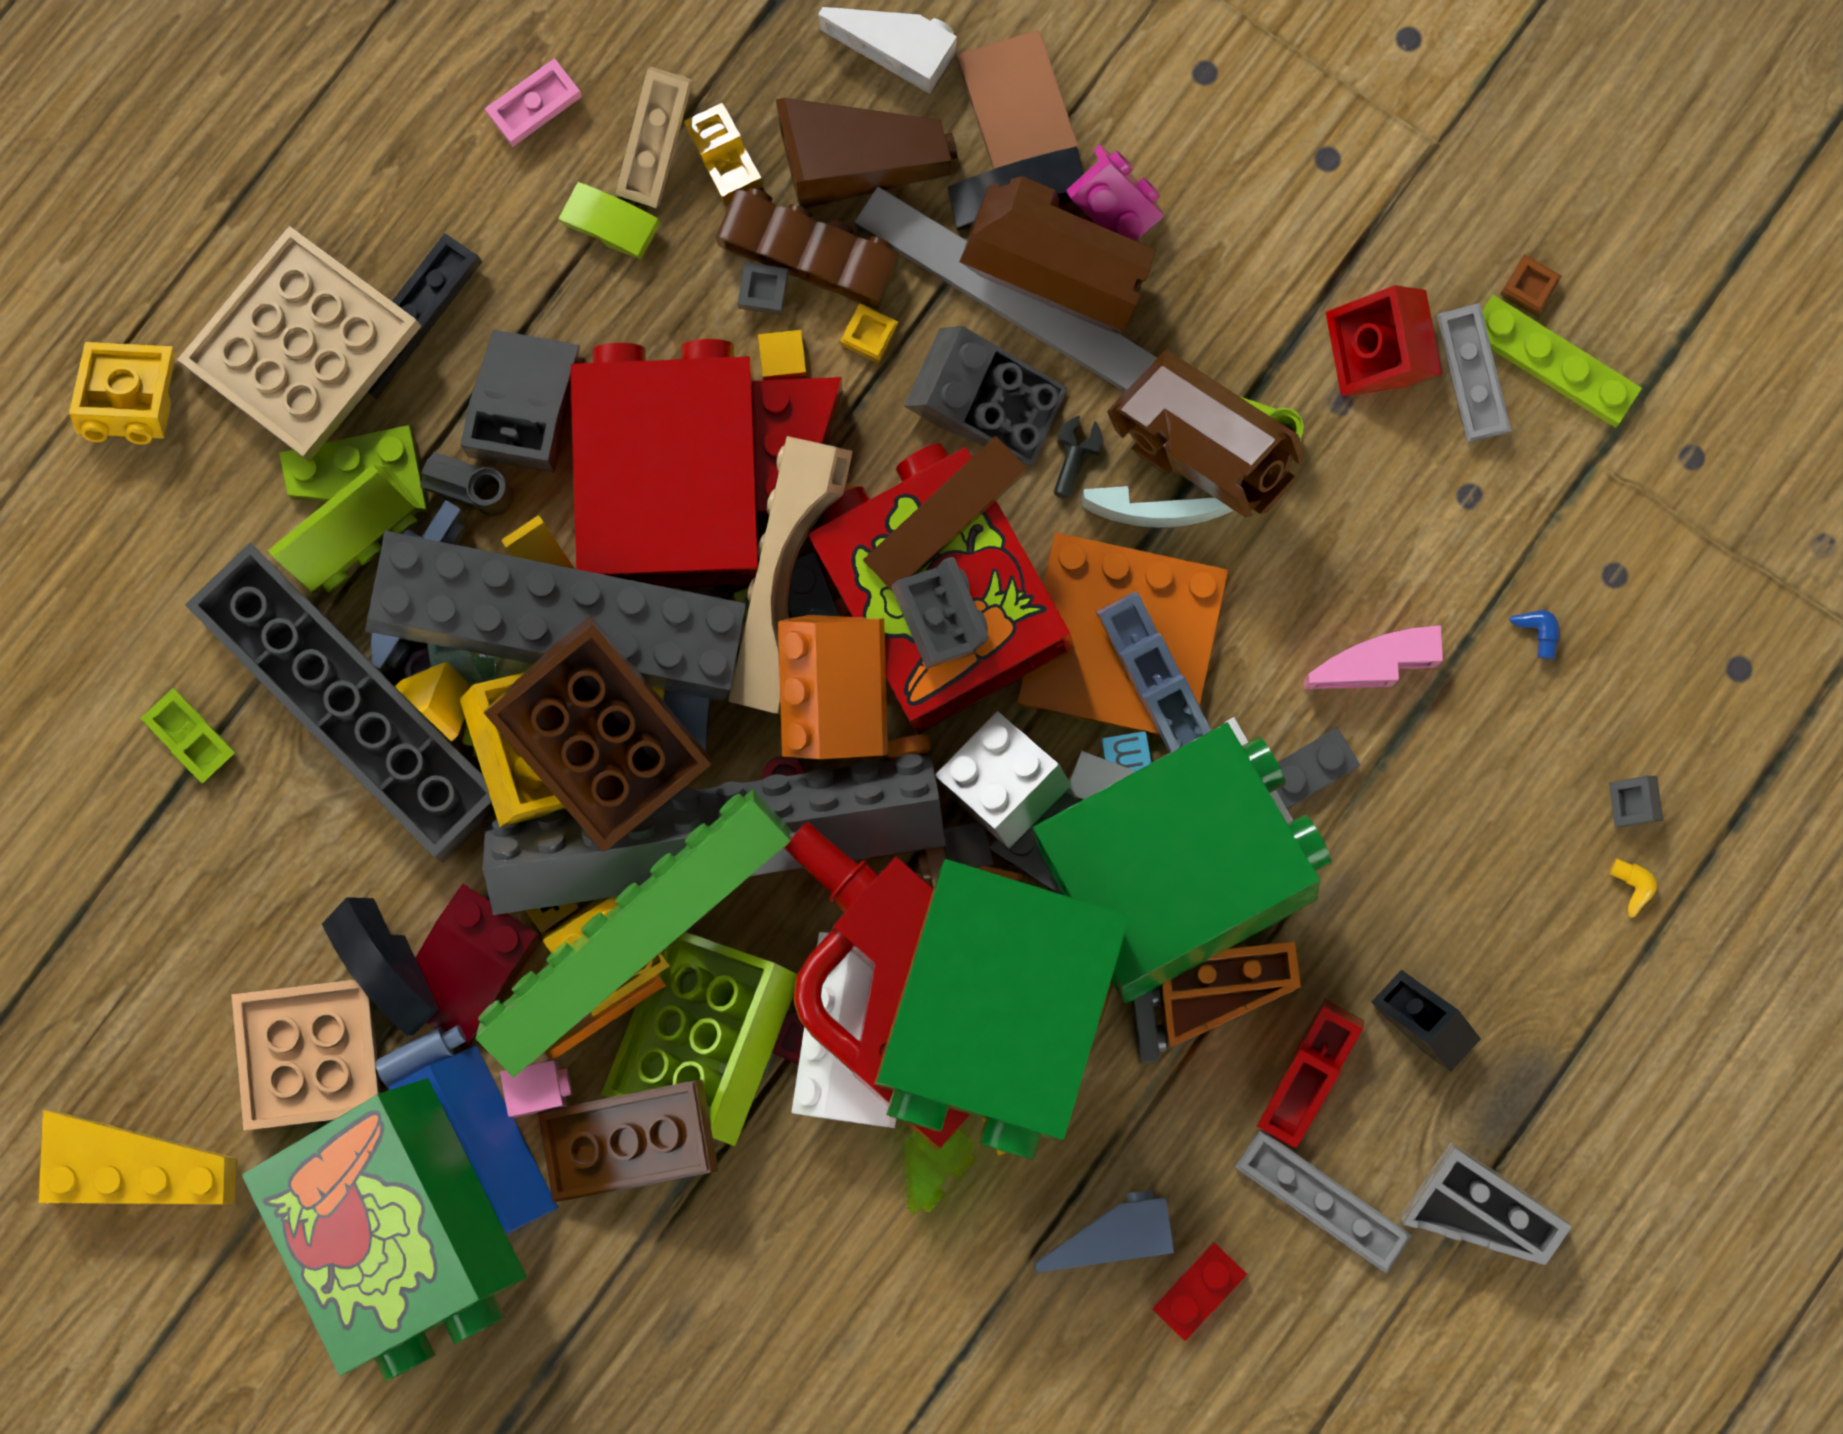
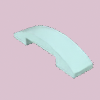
(1115, 505)

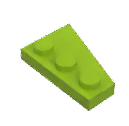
(346, 459)

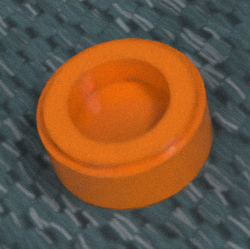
(908, 745)

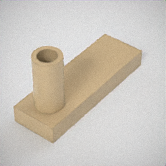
(653, 137)

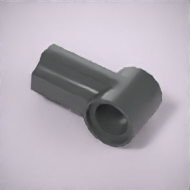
(464, 483)

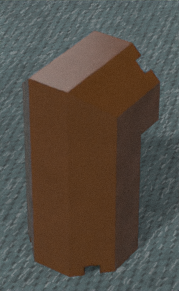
(1055, 256)
(1207, 435)

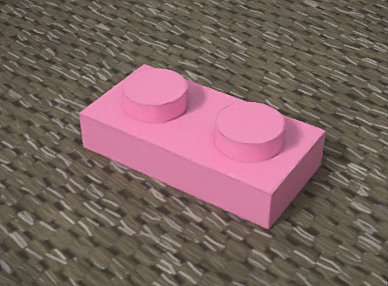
(533, 102)

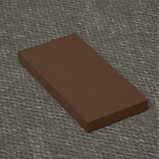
(628, 1141)

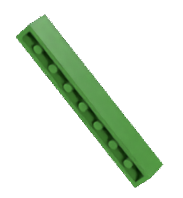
(632, 932)

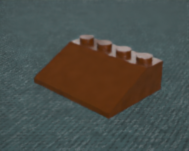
(597, 734)

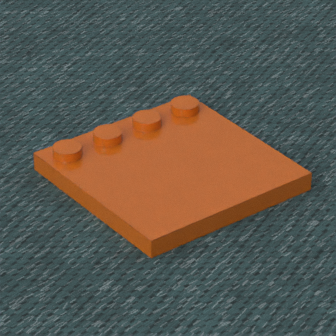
(1090, 679)

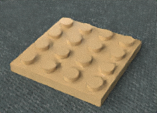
(299, 343)

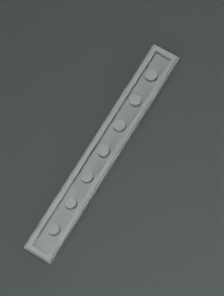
(939, 253)

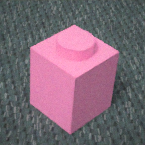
(536, 1089)

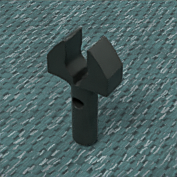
(1075, 455)

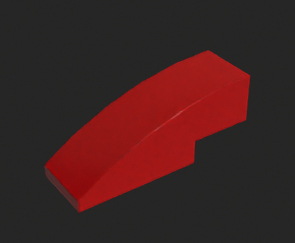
(1311, 1073)

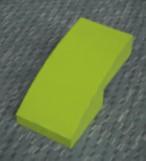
(610, 220)
(188, 735)

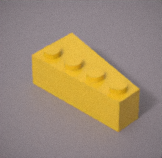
(118, 1166)

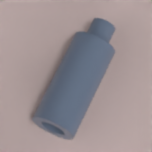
(419, 1054)

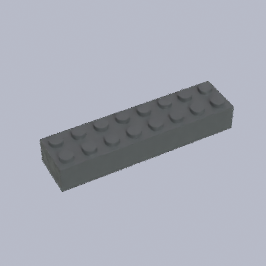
(526, 606)
(344, 702)

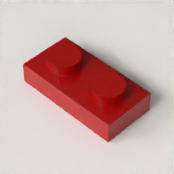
(1199, 1291)

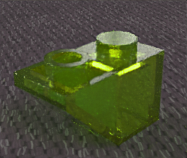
(930, 1167)

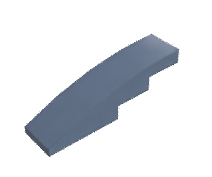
(1153, 672)

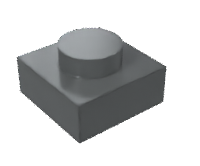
(763, 288)
(1636, 801)

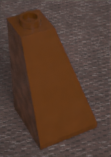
(852, 150)

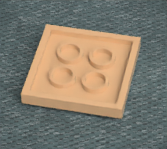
(304, 1053)

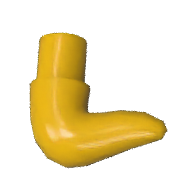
(1640, 878)

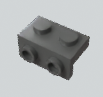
(941, 613)

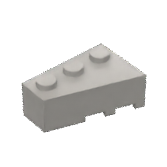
(1484, 1208)

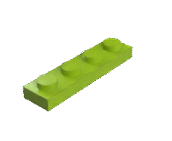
(1558, 362)

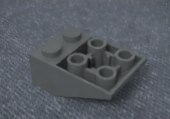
(985, 393)
(520, 401)

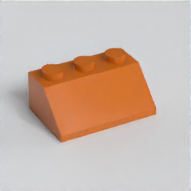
(832, 687)

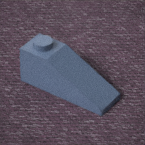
(1119, 1234)

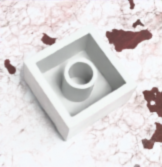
(1003, 779)

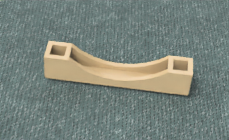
(807, 485)

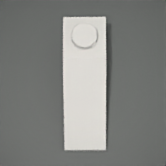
(897, 41)

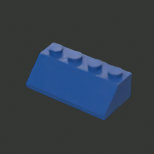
(489, 1137)

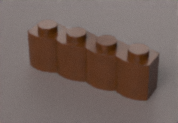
(809, 249)

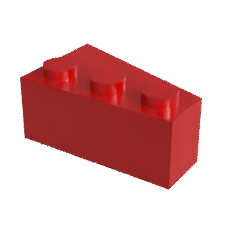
(790, 409)

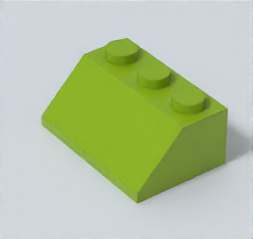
(347, 529)

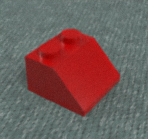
(1383, 341)

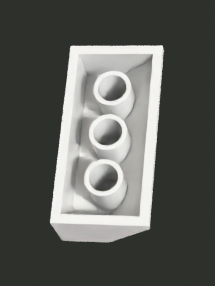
(823, 1083)

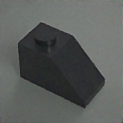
(1427, 1020)

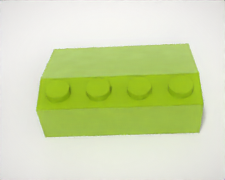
(706, 1025)

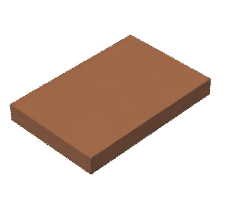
(1016, 99)

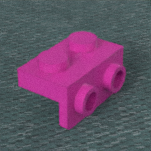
(1116, 197)

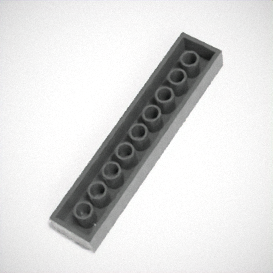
(858, 808)

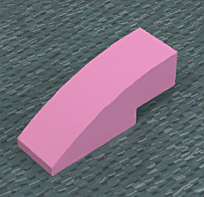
(1378, 660)

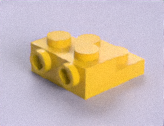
(122, 392)

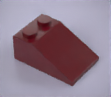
(472, 960)

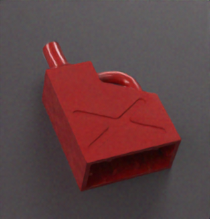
(880, 928)

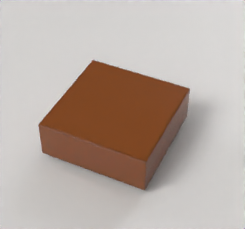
(1531, 285)

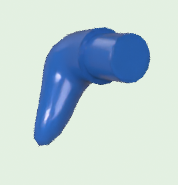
(1547, 630)

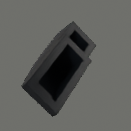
(1052, 169)
(381, 963)

